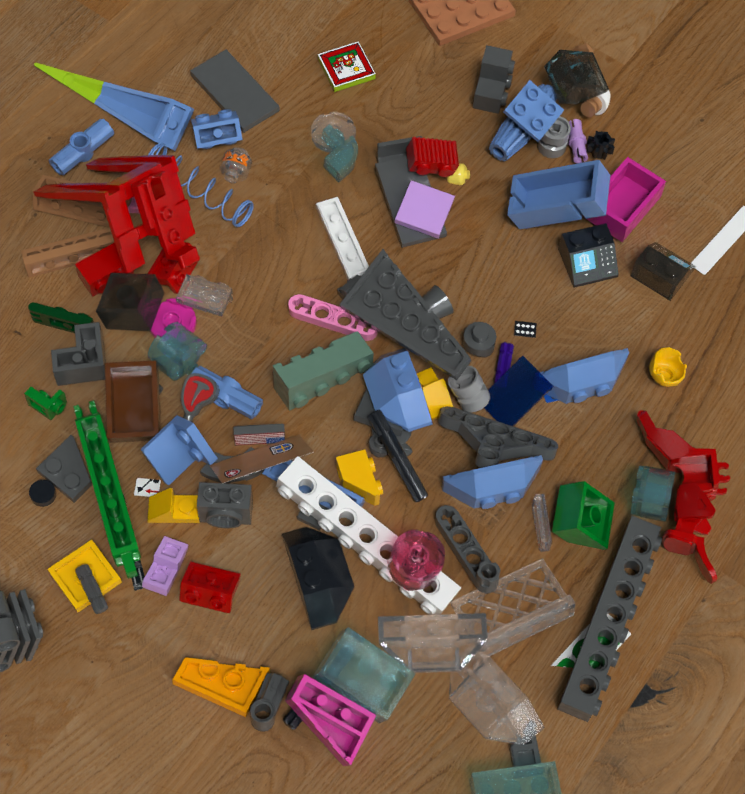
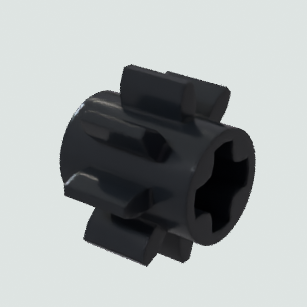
(600, 145)

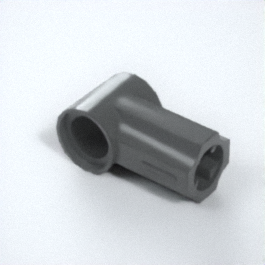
(268, 700)

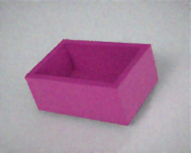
(630, 197)

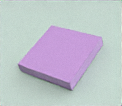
(424, 209)

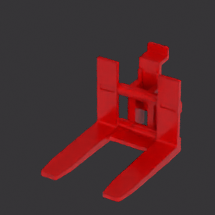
(159, 199)

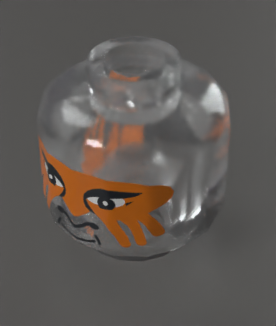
(235, 165)

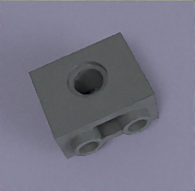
(225, 504)

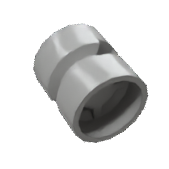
(555, 140)
(470, 390)

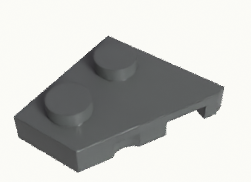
(66, 470)

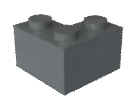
(494, 79)
(84, 361)

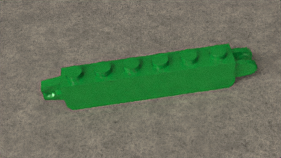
(108, 489)

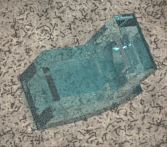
(344, 154)

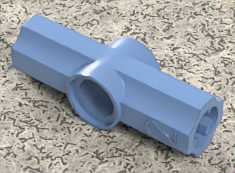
(81, 147)
(233, 395)

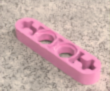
(329, 322)

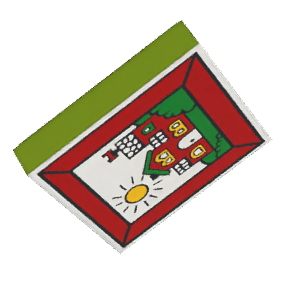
(346, 66)

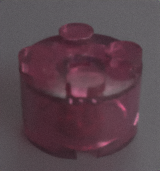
(416, 545)

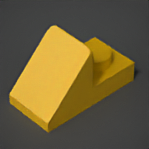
(434, 391)
(172, 508)

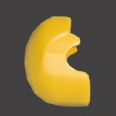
(667, 367)

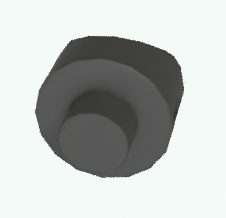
(479, 339)

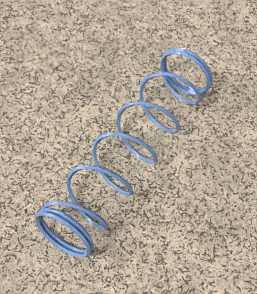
(246, 203)

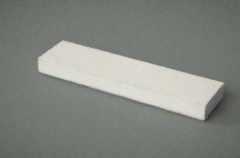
(342, 237)

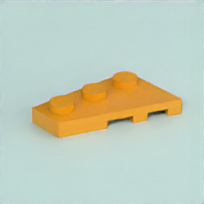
(221, 683)

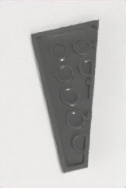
(398, 311)

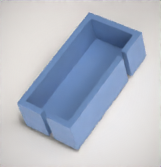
(559, 194)

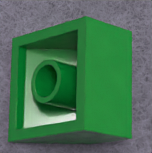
(583, 515)

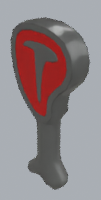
(197, 393)

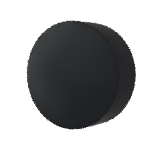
(42, 493)

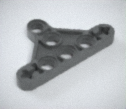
(494, 439)

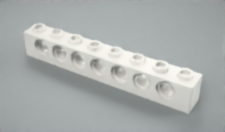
(301, 474)

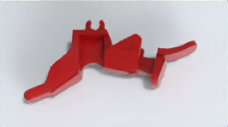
(693, 495)

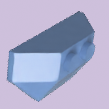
(586, 377)
(397, 391)
(494, 483)

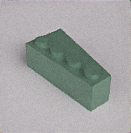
(321, 370)

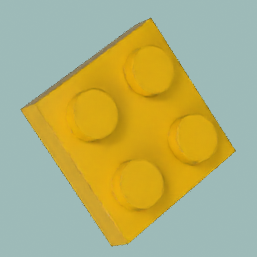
(68, 581)

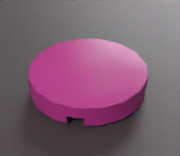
(172, 312)

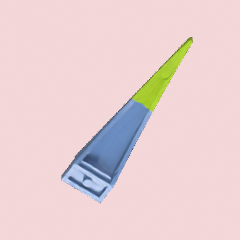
(150, 114)

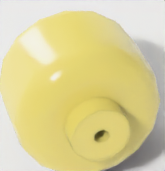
(460, 175)

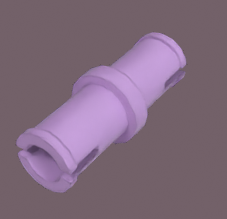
(577, 141)

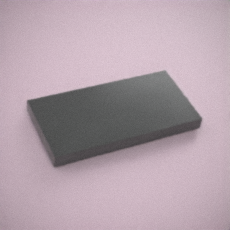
(235, 89)
(394, 182)

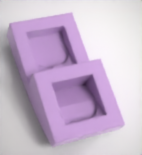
(165, 566)

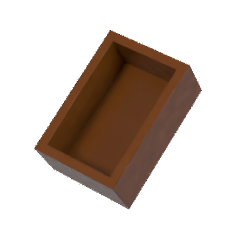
(132, 401)

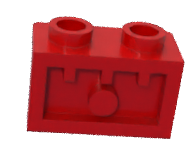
(169, 271)
(209, 587)

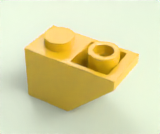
(356, 475)

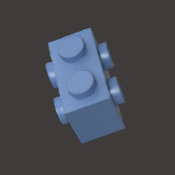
(216, 129)

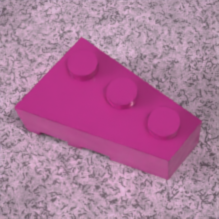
(331, 717)

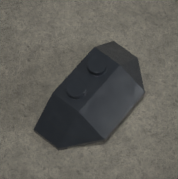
(319, 574)

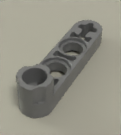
(490, 570)

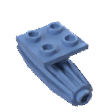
(528, 117)

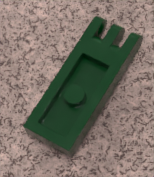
(57, 317)

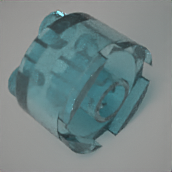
(177, 351)
(652, 493)

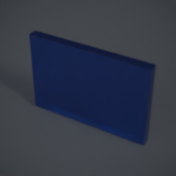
(517, 392)

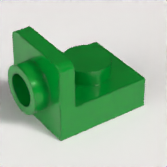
(44, 403)

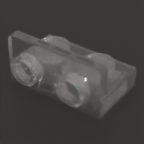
(204, 295)

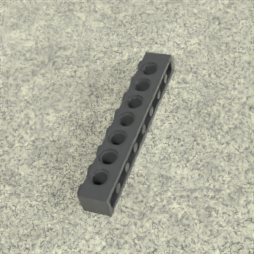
(575, 701)

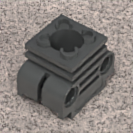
(18, 629)

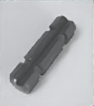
(91, 588)

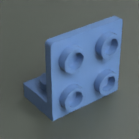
(176, 449)

